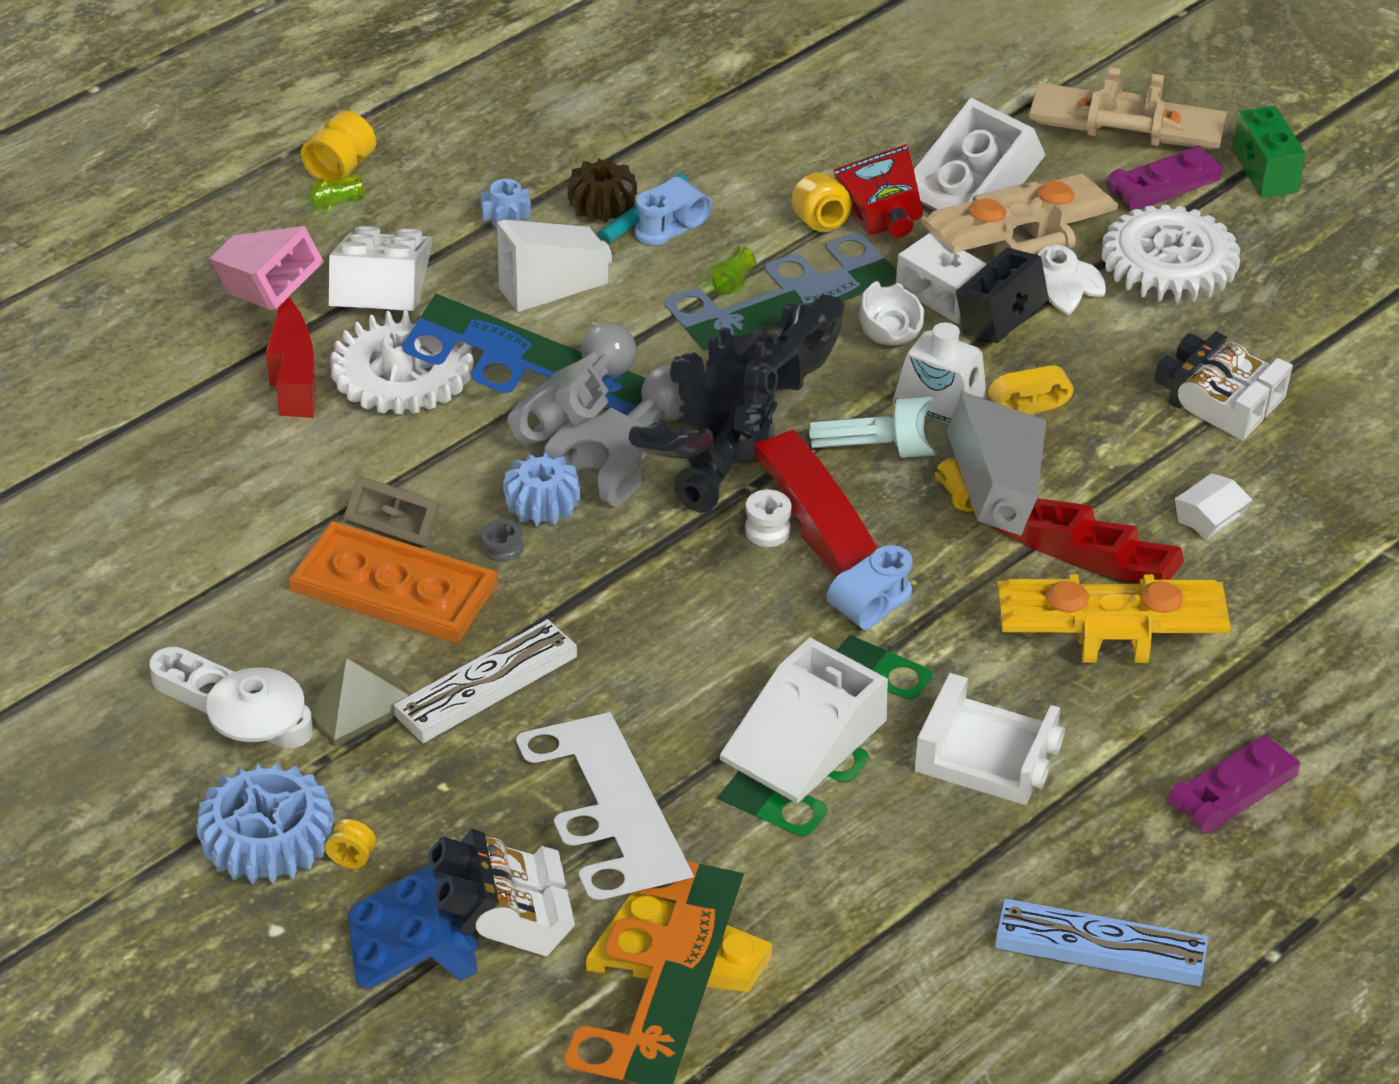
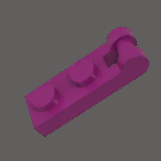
(1164, 178)
(1234, 784)

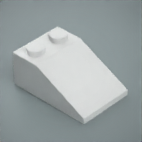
(976, 156)

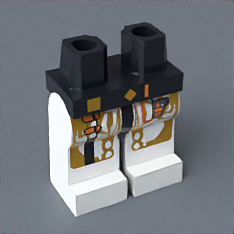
(1223, 383)
(503, 891)

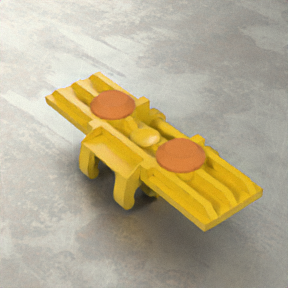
(1113, 610)

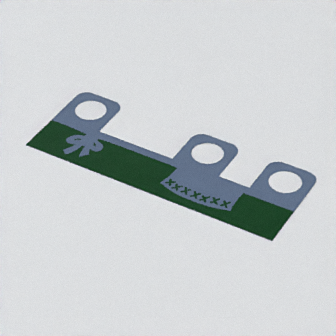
(767, 309)

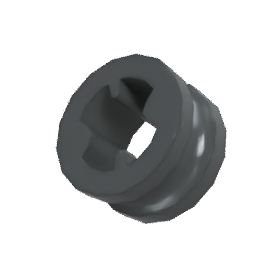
(502, 529)

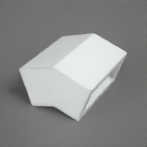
(1211, 505)

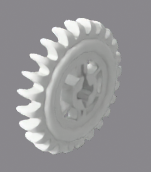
(1170, 257)
(405, 384)

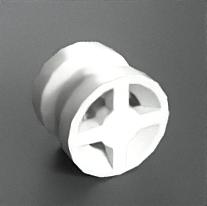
(767, 518)

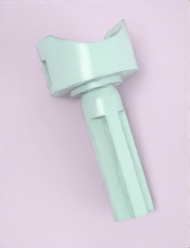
(904, 428)

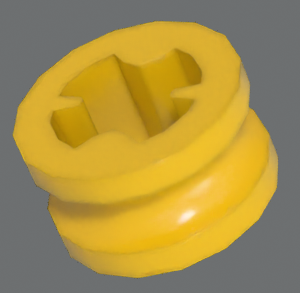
(350, 843)

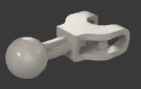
(576, 390)
(604, 440)

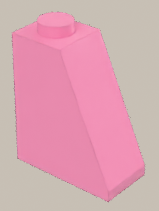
(266, 264)

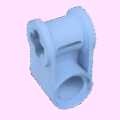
(670, 211)
(873, 586)

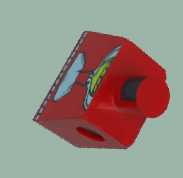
(883, 191)

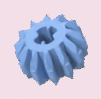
(541, 489)

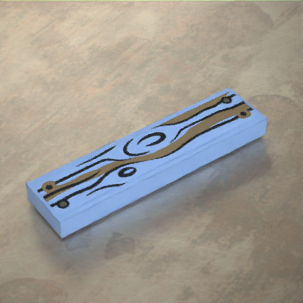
(1102, 942)

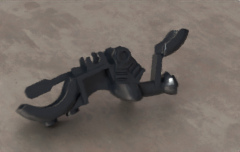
(734, 397)

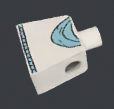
(942, 369)

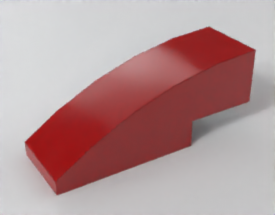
(292, 363)

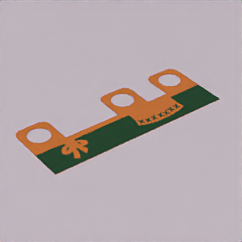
(681, 969)

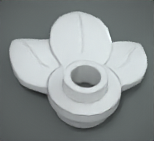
(1069, 279)

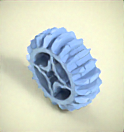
(265, 823)

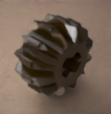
(601, 190)

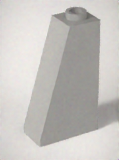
(998, 459)

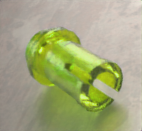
(336, 191)
(730, 275)

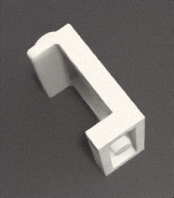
(986, 744)

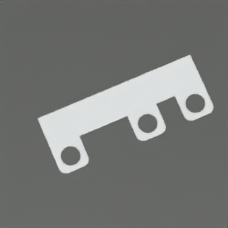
(623, 807)

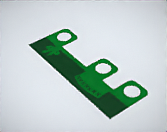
(768, 804)

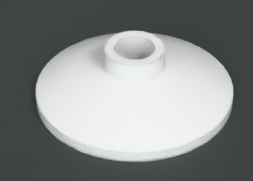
(255, 704)

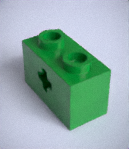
(1268, 151)

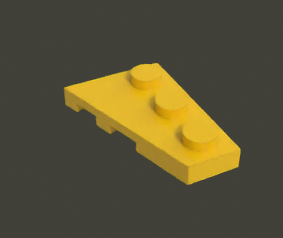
(736, 966)

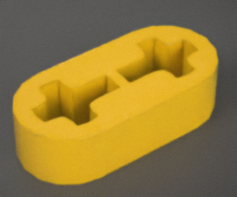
(1032, 389)

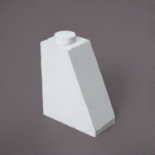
(548, 261)

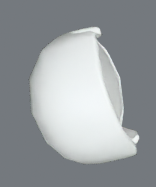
(890, 314)

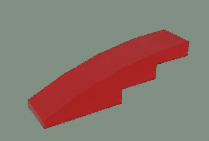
(816, 501)
(1108, 548)

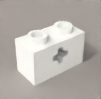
(935, 274)

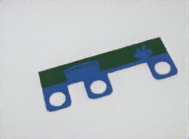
(508, 346)

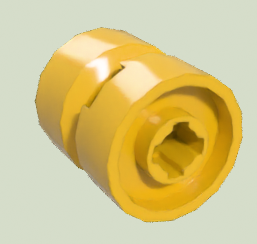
(338, 146)

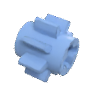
(505, 202)

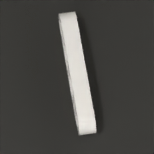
(199, 672)

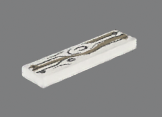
(485, 681)

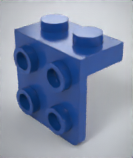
(404, 928)

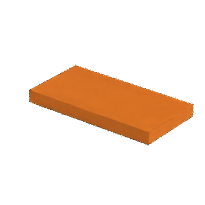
(394, 581)

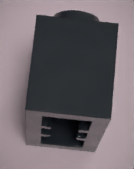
(1002, 295)

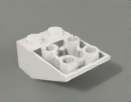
(379, 269)
(807, 720)

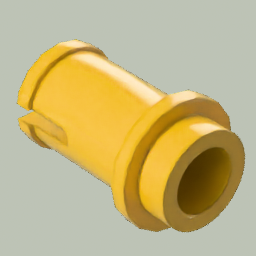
(954, 484)

